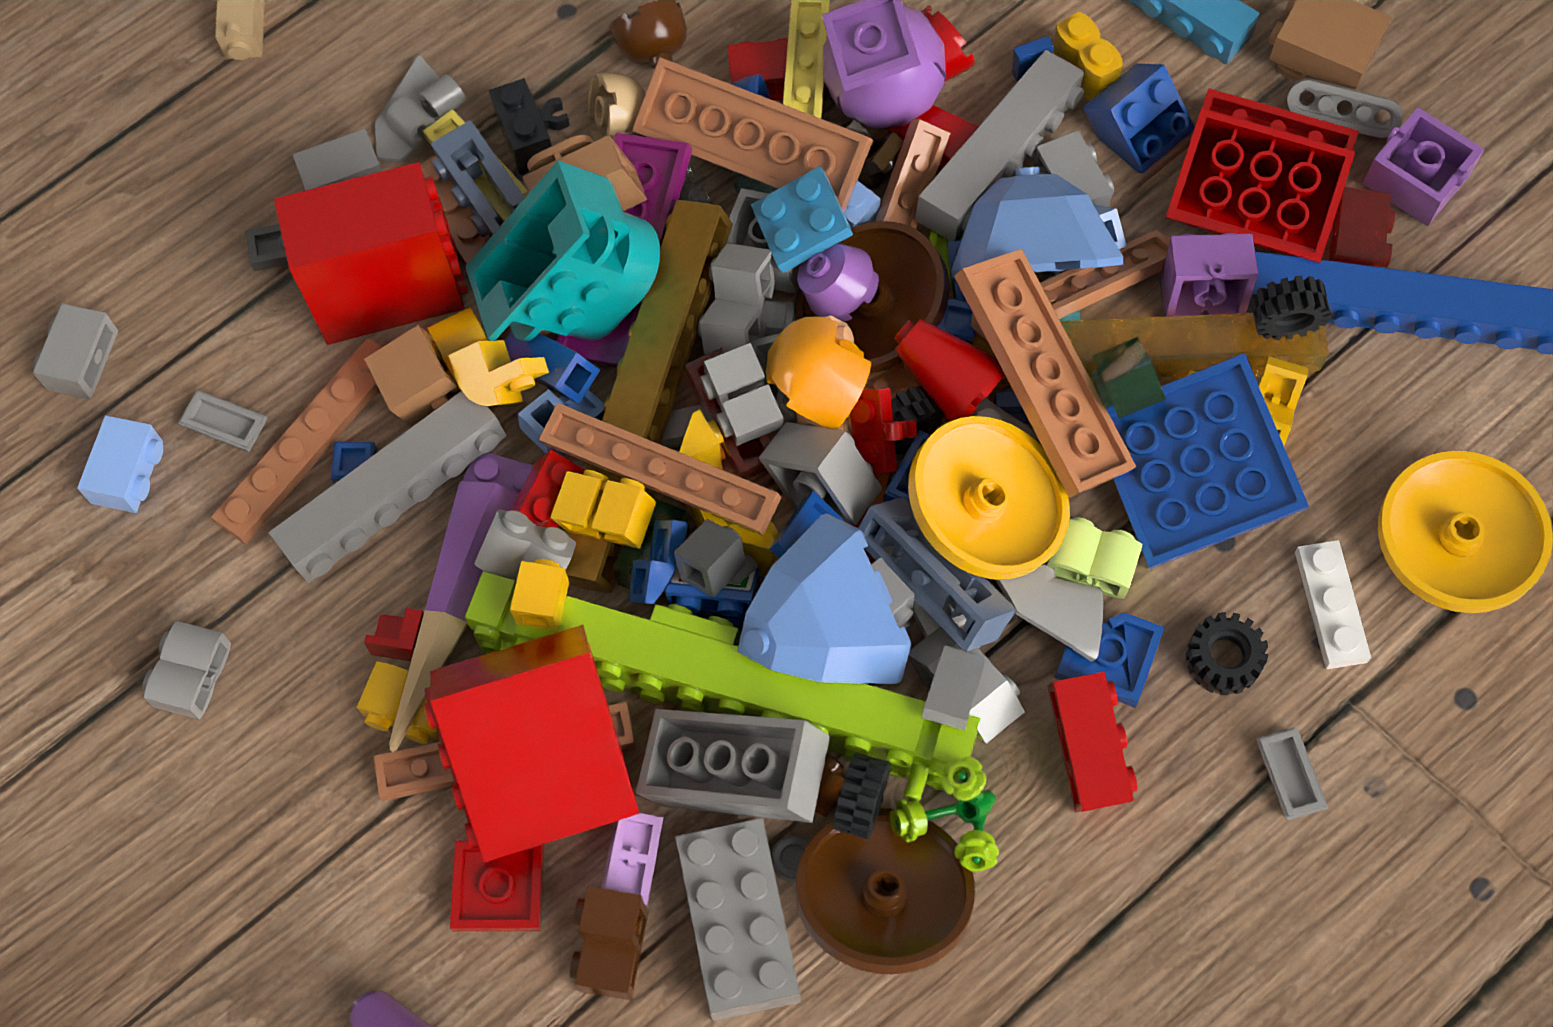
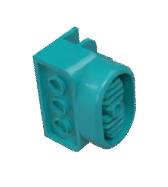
(564, 261)

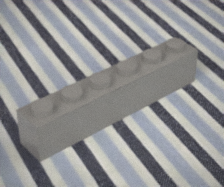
(1001, 143)
(387, 485)

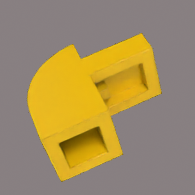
(489, 375)
(1281, 389)

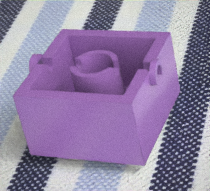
(1423, 165)
(1208, 274)

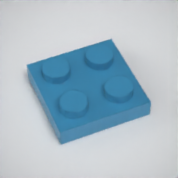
(801, 219)

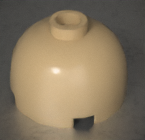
(614, 104)

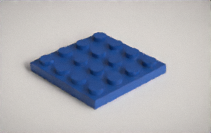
(1205, 464)

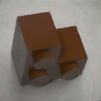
(612, 945)

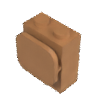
(1327, 40)
(598, 157)

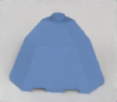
(1043, 218)
(826, 612)

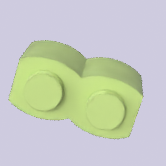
(1097, 557)

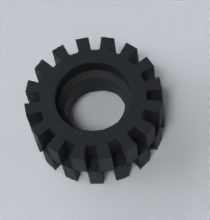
(1290, 308)
(917, 406)
(1238, 632)
(861, 795)

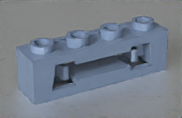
(458, 160)
(935, 578)

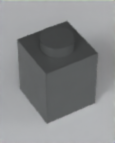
(710, 557)

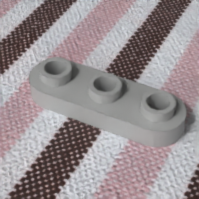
(1359, 117)

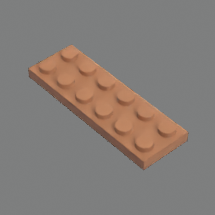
(748, 131)
(1045, 372)

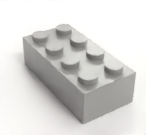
(734, 764)
(738, 920)

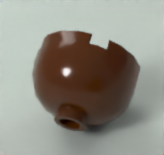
(652, 33)

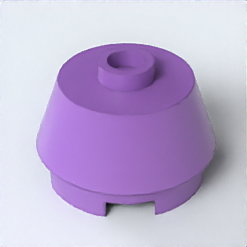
(837, 281)

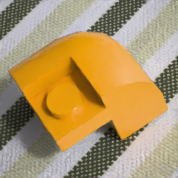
(817, 370)

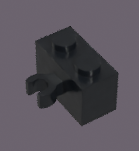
(523, 123)

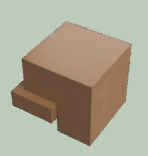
(411, 376)

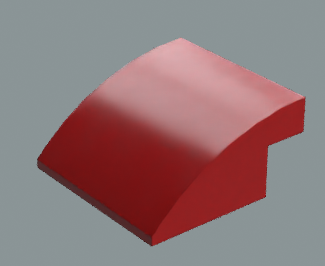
(1263, 175)

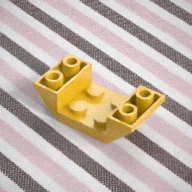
(703, 443)

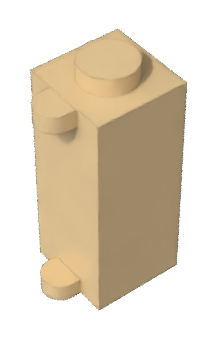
(240, 28)

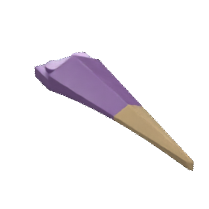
(487, 486)

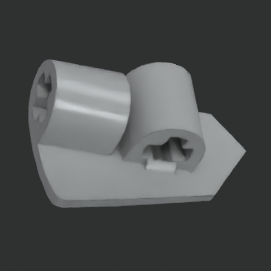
(412, 108)
(1059, 607)

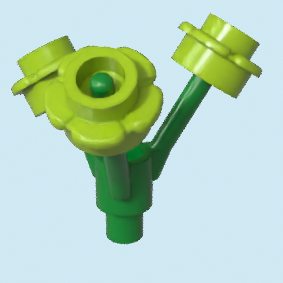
(965, 781)

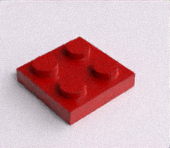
(498, 892)

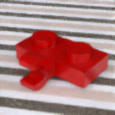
(876, 431)

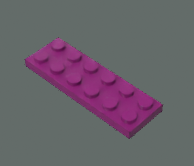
(661, 171)

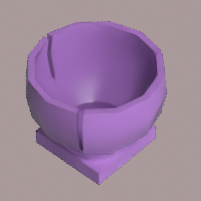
(882, 62)

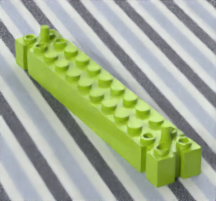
(717, 679)

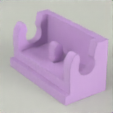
(632, 854)

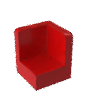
(396, 635)

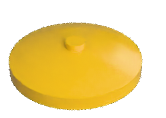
(988, 498)
(1465, 531)

